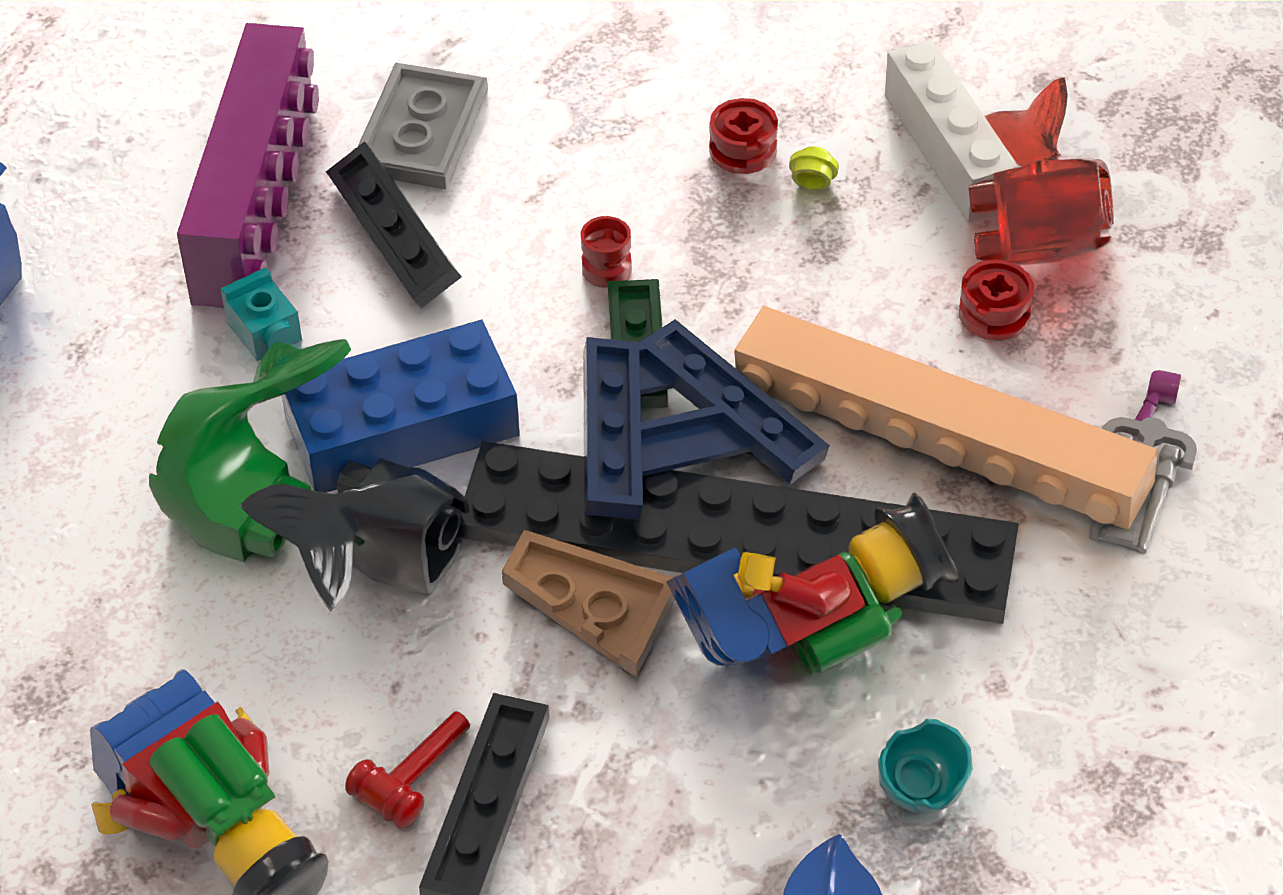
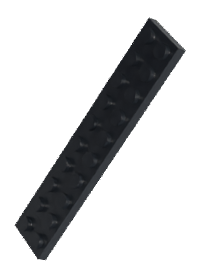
(702, 516)

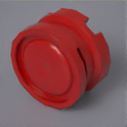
(743, 135)
(996, 299)

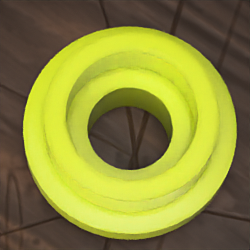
(813, 168)

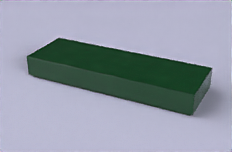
(635, 316)

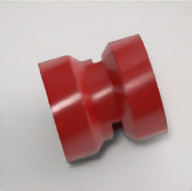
(606, 250)

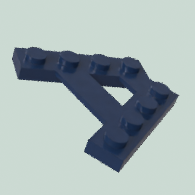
(729, 420)

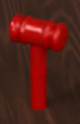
(391, 792)

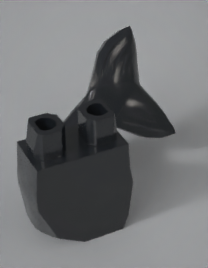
(383, 521)

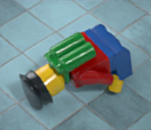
(823, 610)
(199, 779)

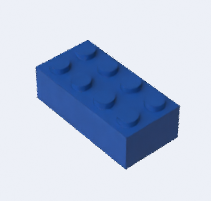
(403, 404)

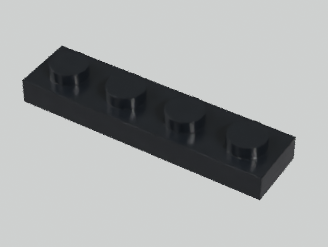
(393, 225)
(486, 798)

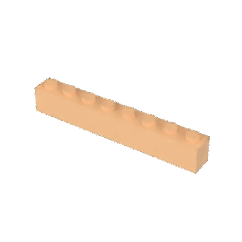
(948, 417)

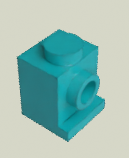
(260, 313)

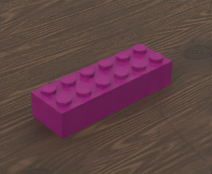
(248, 161)

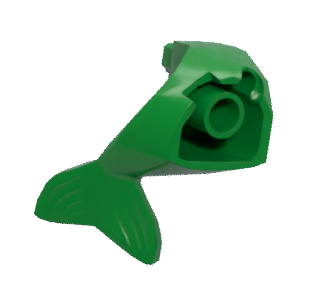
(217, 460)

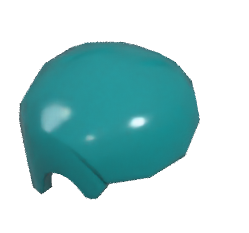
(925, 767)

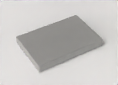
(424, 122)

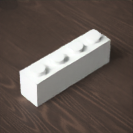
(944, 121)

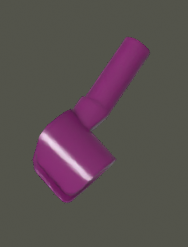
(1161, 388)

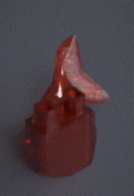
(1052, 202)

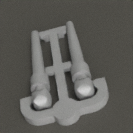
(1151, 433)

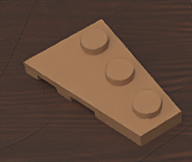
(592, 596)

